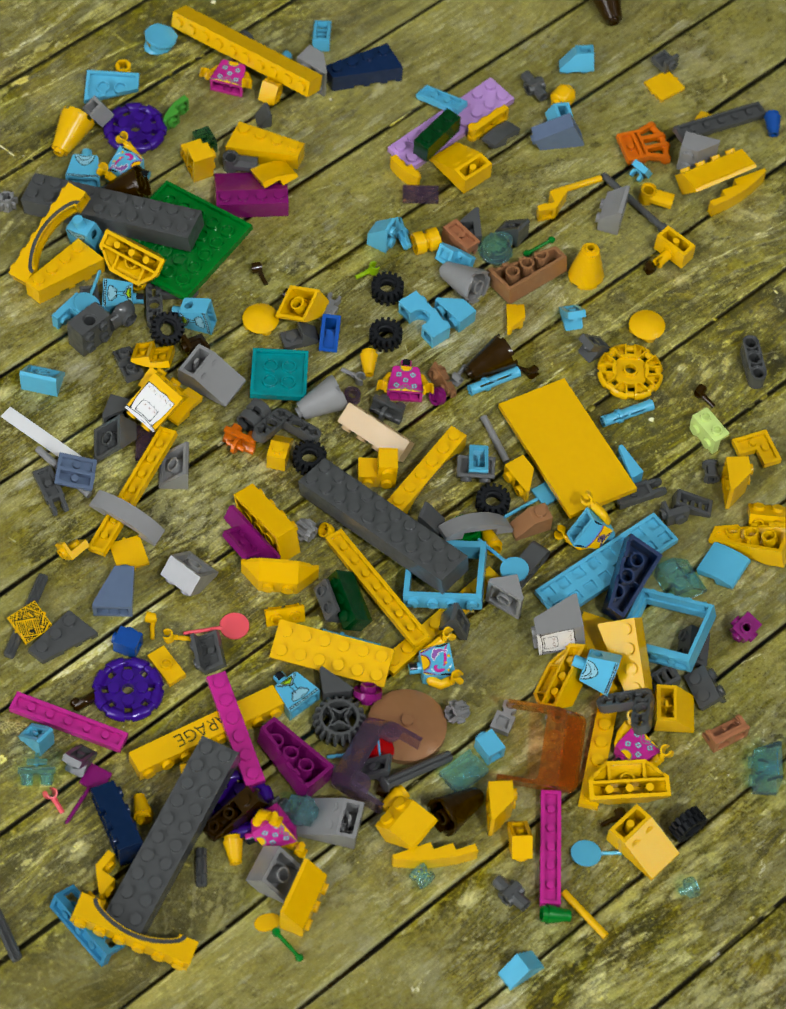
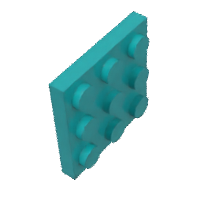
(279, 374)

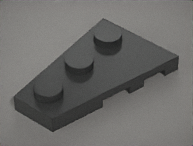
(62, 636)

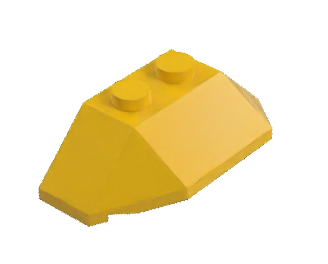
(130, 258)
(279, 574)
(560, 680)
(628, 783)

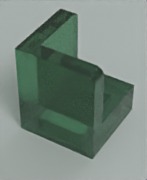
(205, 135)

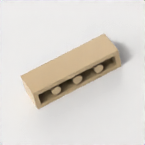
(374, 431)

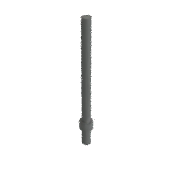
(638, 206)

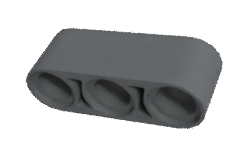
(753, 362)
(535, 556)

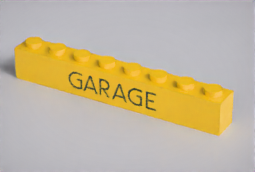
(181, 743)

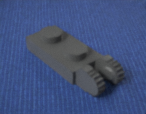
(51, 492)
(643, 493)

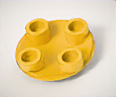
(260, 319)
(646, 325)

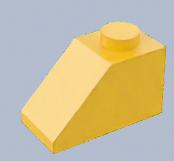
(279, 452)
(520, 840)

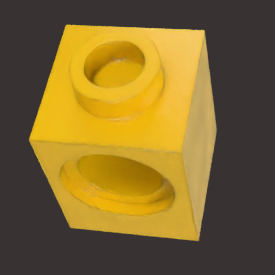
(270, 91)

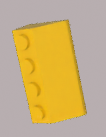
(713, 171)

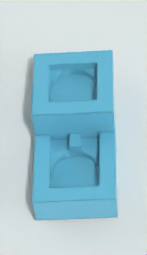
(450, 253)

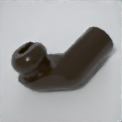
(79, 704)

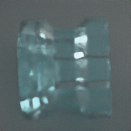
(422, 876)

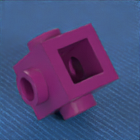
(750, 624)

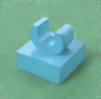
(641, 169)

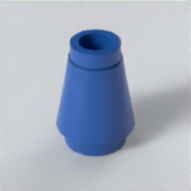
(772, 120)

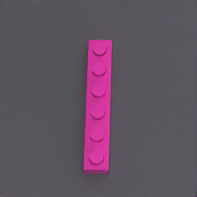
(68, 722)
(235, 728)
(550, 848)

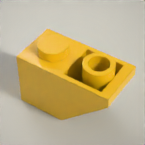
(519, 474)

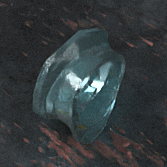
(496, 248)

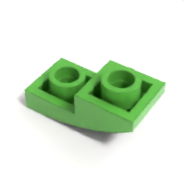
(173, 114)

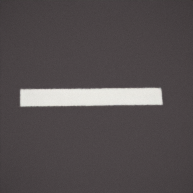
(36, 433)

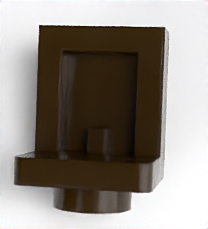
(190, 344)

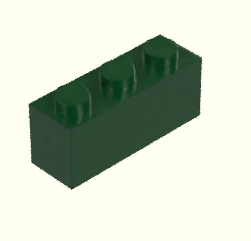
(437, 135)
(353, 609)

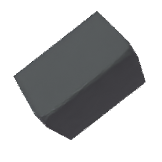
(263, 116)

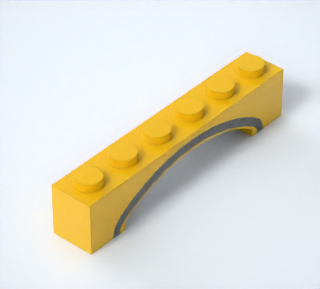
(68, 203)
(445, 450)
(91, 915)

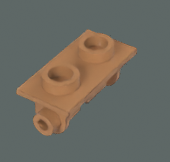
(439, 377)

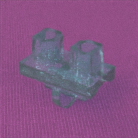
(47, 773)

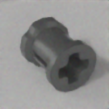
(711, 471)

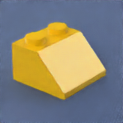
(302, 304)
(735, 478)
(499, 803)
(405, 823)

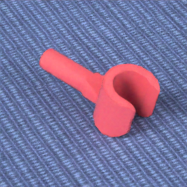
(54, 799)

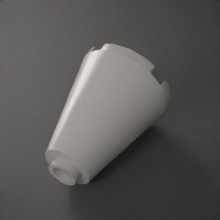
(465, 280)
(322, 400)

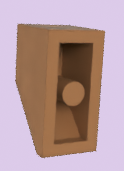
(532, 522)

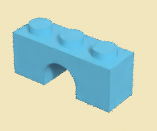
(417, 308)

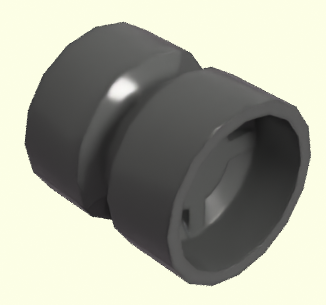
(253, 414)

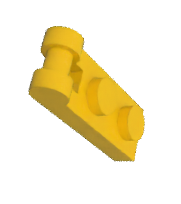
(487, 123)

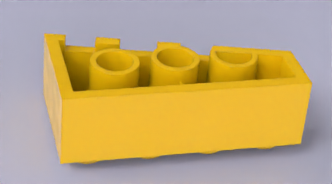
(265, 145)
(268, 520)
(628, 639)

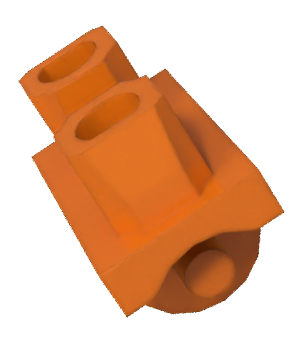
(239, 441)

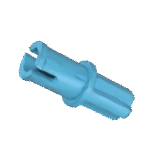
(402, 234)

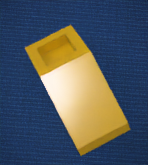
(550, 210)
(105, 882)

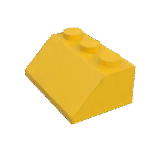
(303, 899)

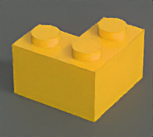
(198, 159)
(380, 470)

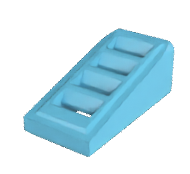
(321, 37)
(629, 464)

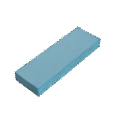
(441, 99)

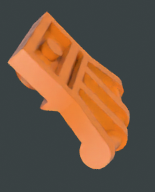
(633, 145)

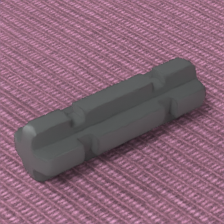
(201, 867)

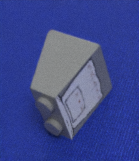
(558, 627)

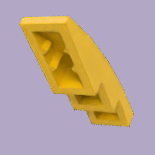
(741, 188)
(434, 858)

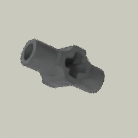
(534, 86)
(511, 893)

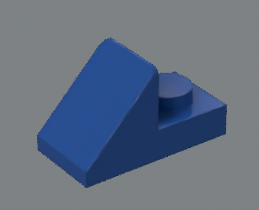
(330, 333)

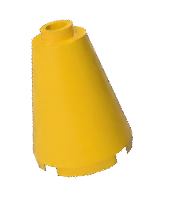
(71, 129)
(587, 268)

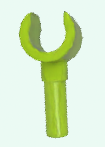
(371, 270)

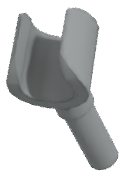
(357, 376)
(456, 377)

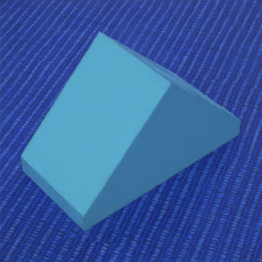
(478, 459)
(38, 737)
(520, 969)

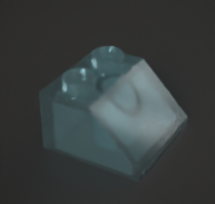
(679, 578)
(766, 769)

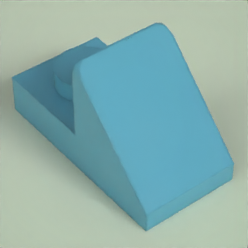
(64, 313)
(572, 316)

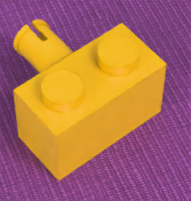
(673, 247)

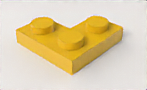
(758, 443)

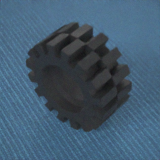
(387, 280)
(174, 321)
(385, 326)
(307, 448)
(494, 492)
(688, 824)

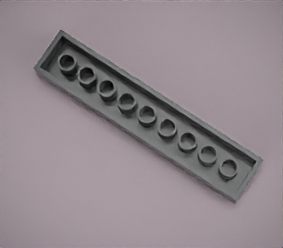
(121, 212)
(384, 525)
(173, 835)

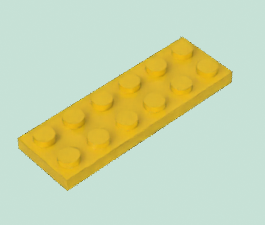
(336, 653)

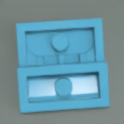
(723, 565)

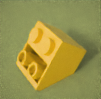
(673, 709)

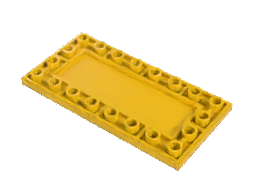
(566, 447)

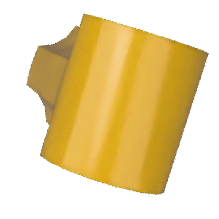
(651, 195)

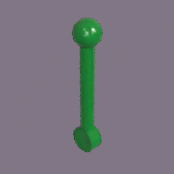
(527, 253)
(277, 933)

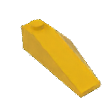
(756, 541)

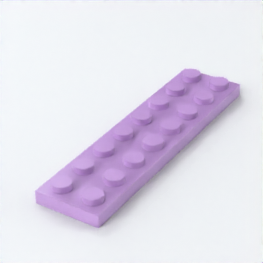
(480, 102)

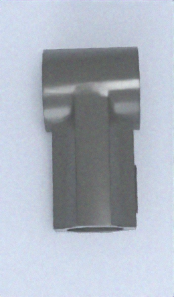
(233, 162)

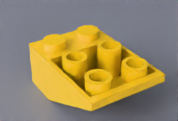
(463, 166)
(642, 842)

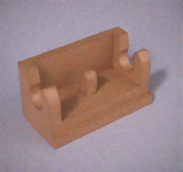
(460, 237)
(726, 733)

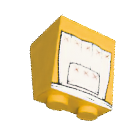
(155, 402)

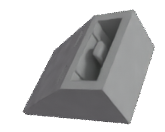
(210, 376)
(336, 822)

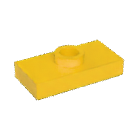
(166, 665)

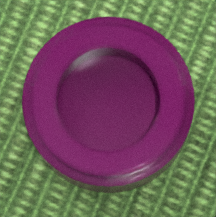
(438, 397)

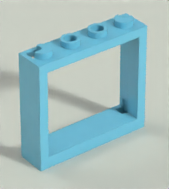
(435, 600)
(680, 604)

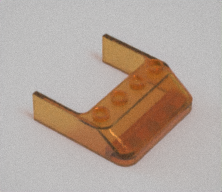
(560, 749)

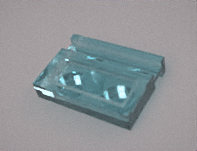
(464, 771)

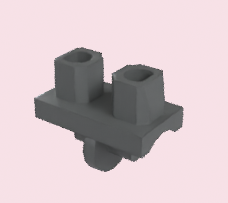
(387, 409)

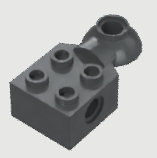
(97, 325)

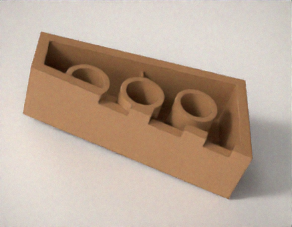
(527, 274)

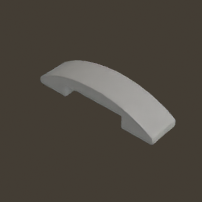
(128, 515)
(473, 522)

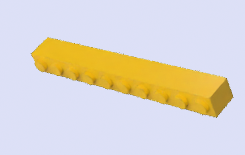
(246, 51)

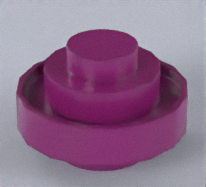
(367, 693)

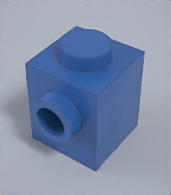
(127, 641)

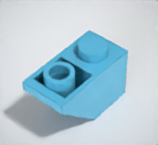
(578, 59)
(382, 235)
(456, 312)

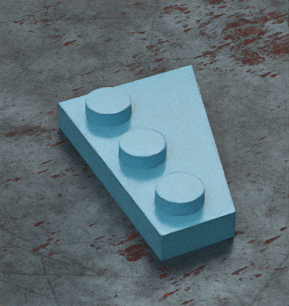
(110, 84)

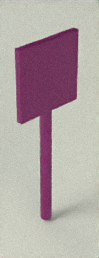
(93, 777)

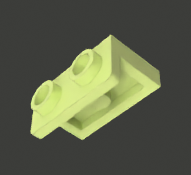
(708, 429)

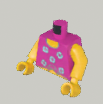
(228, 77)
(405, 383)
(634, 747)
(275, 828)

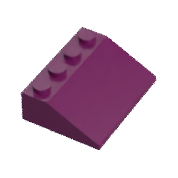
(246, 197)

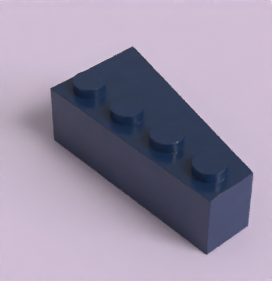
(364, 68)
(630, 574)
(117, 821)

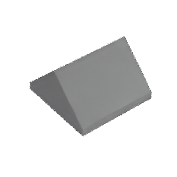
(175, 468)
(506, 594)

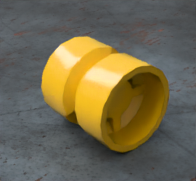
(425, 241)

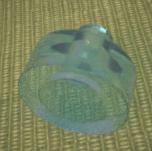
(690, 888)

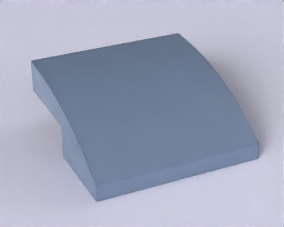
(75, 471)

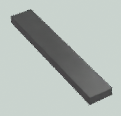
(721, 121)

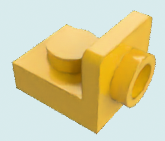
(72, 550)

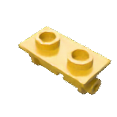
(292, 613)

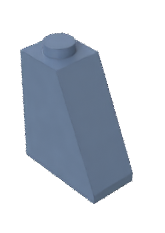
(557, 134)
(116, 594)

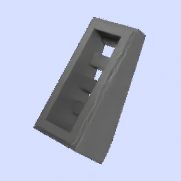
(689, 497)
(664, 672)

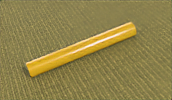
(583, 183)
(584, 914)

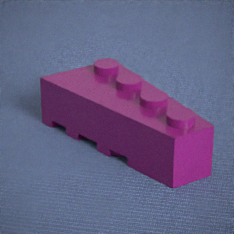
(294, 758)

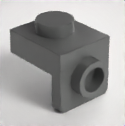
(665, 61)
(673, 516)

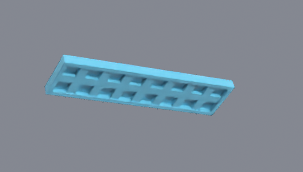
(594, 572)

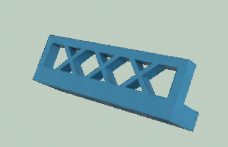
(92, 943)

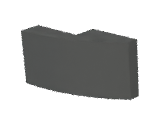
(498, 135)
(129, 370)

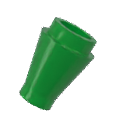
(554, 914)

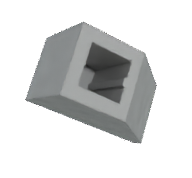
(98, 111)

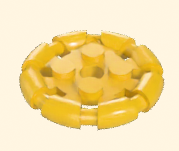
(630, 380)

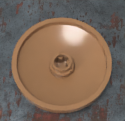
(419, 715)

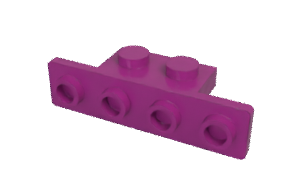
(245, 538)

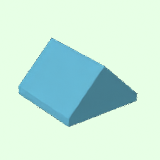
(41, 380)

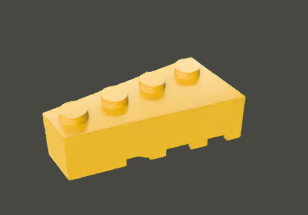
(65, 270)

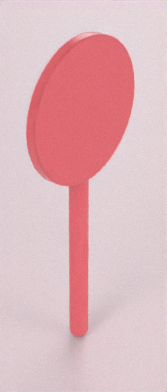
(231, 626)

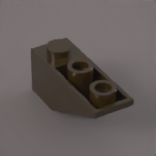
(235, 813)

